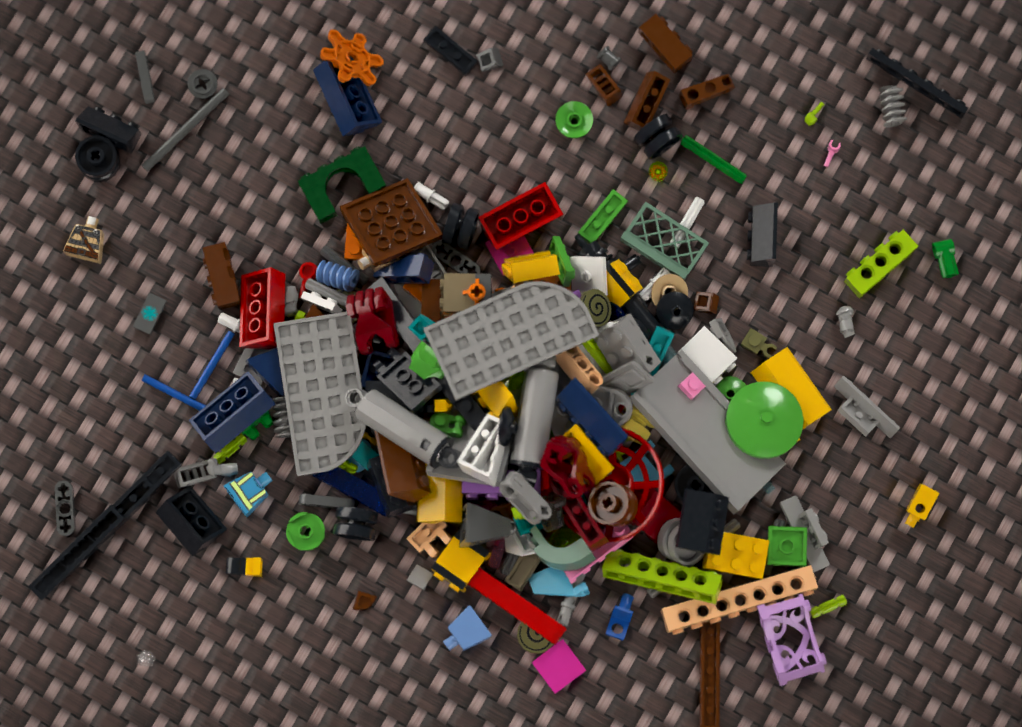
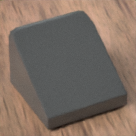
(489, 59)

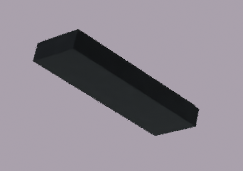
(450, 50)

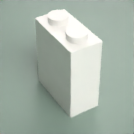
(710, 355)

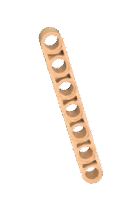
(578, 366)

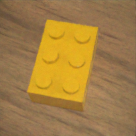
(739, 556)

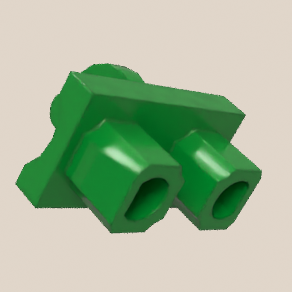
(251, 432)

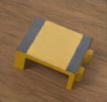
(621, 283)
(459, 564)

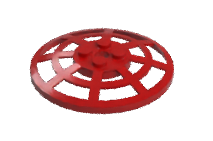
(623, 476)

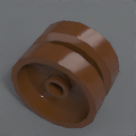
(613, 504)

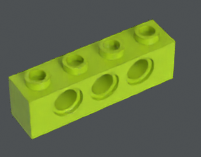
(860, 285)

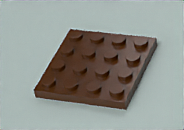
(391, 222)

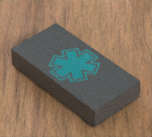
(150, 313)

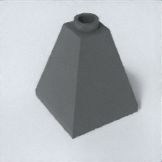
(482, 526)

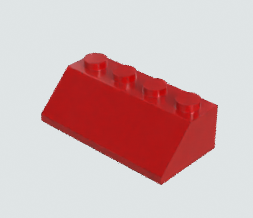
(520, 216)
(261, 307)

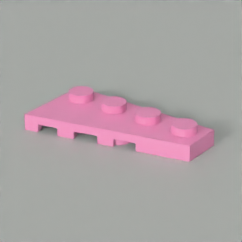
(600, 553)

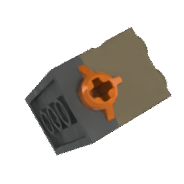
(463, 291)

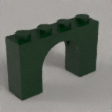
(314, 185)

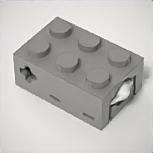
(624, 342)

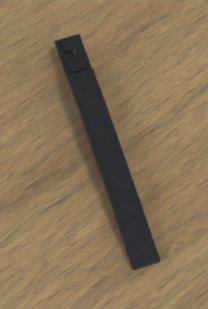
(467, 406)
(105, 525)

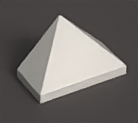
(519, 544)

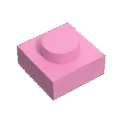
(691, 386)

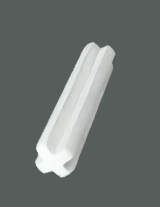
(688, 219)

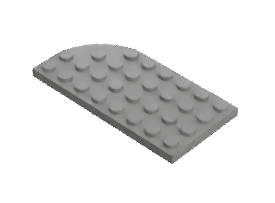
(508, 335)
(317, 371)

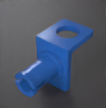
(622, 616)

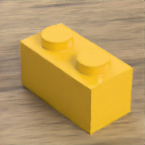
(442, 405)

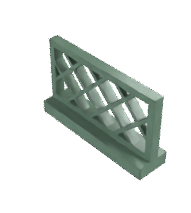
(652, 253)

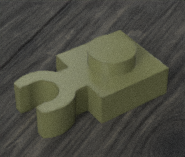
(756, 342)

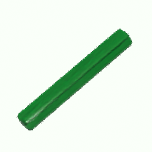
(713, 159)

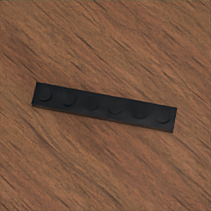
(921, 85)

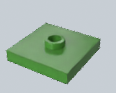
(787, 546)

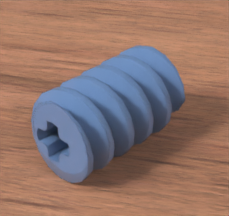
(337, 276)

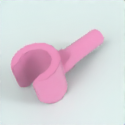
(832, 151)

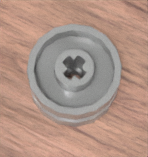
(667, 542)

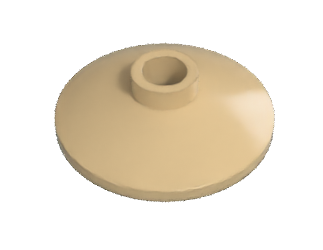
(666, 281)

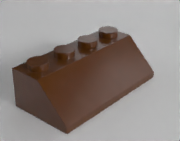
(402, 471)

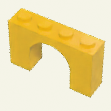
(530, 266)

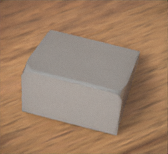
(420, 577)

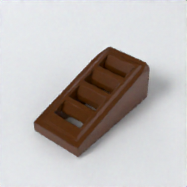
(611, 94)

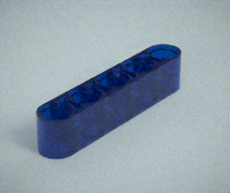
(352, 487)

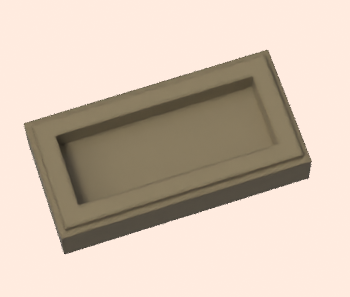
(522, 571)

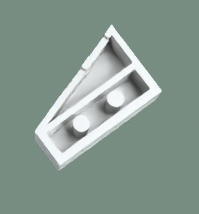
(483, 452)

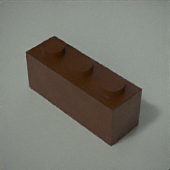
(665, 43)
(647, 100)

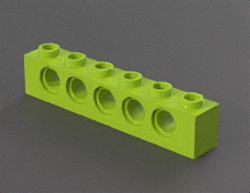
(669, 583)

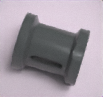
(609, 58)

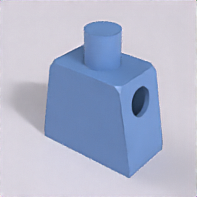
(466, 631)

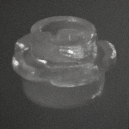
(146, 658)

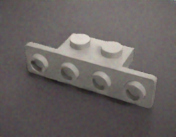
(862, 411)
(815, 535)

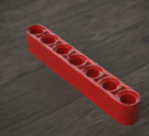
(517, 606)

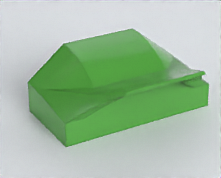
(425, 362)

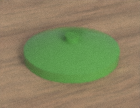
(764, 420)

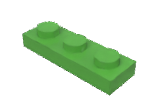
(603, 216)
(566, 270)

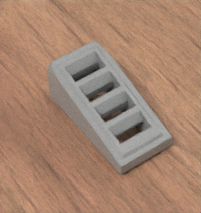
(179, 481)

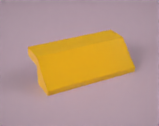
(787, 372)
(443, 502)

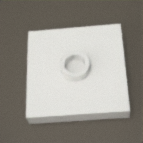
(589, 273)

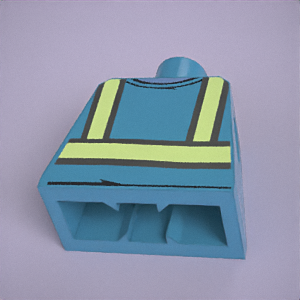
(248, 491)

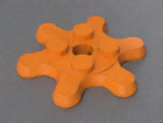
(356, 49)

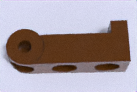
(705, 91)

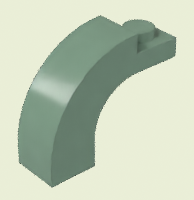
(565, 558)

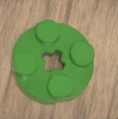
(315, 536)

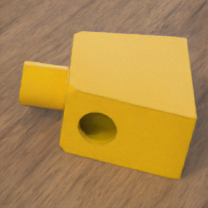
(924, 496)

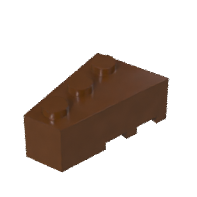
(221, 276)

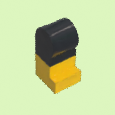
(244, 566)

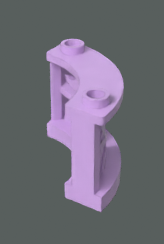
(781, 664)

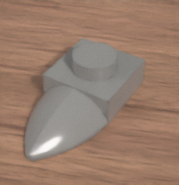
(720, 331)

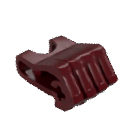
(373, 316)
(553, 462)
(665, 512)

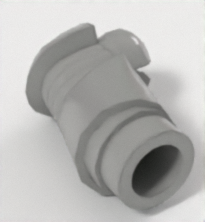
(291, 299)
(845, 320)
(223, 469)

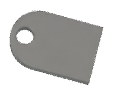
(610, 399)

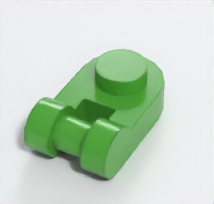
(442, 420)

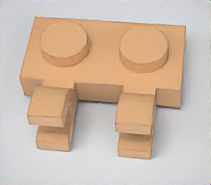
(425, 534)

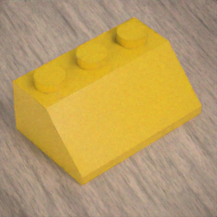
(496, 398)

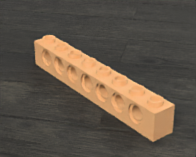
(803, 575)

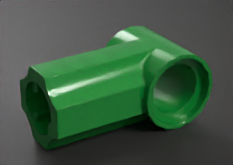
(944, 253)

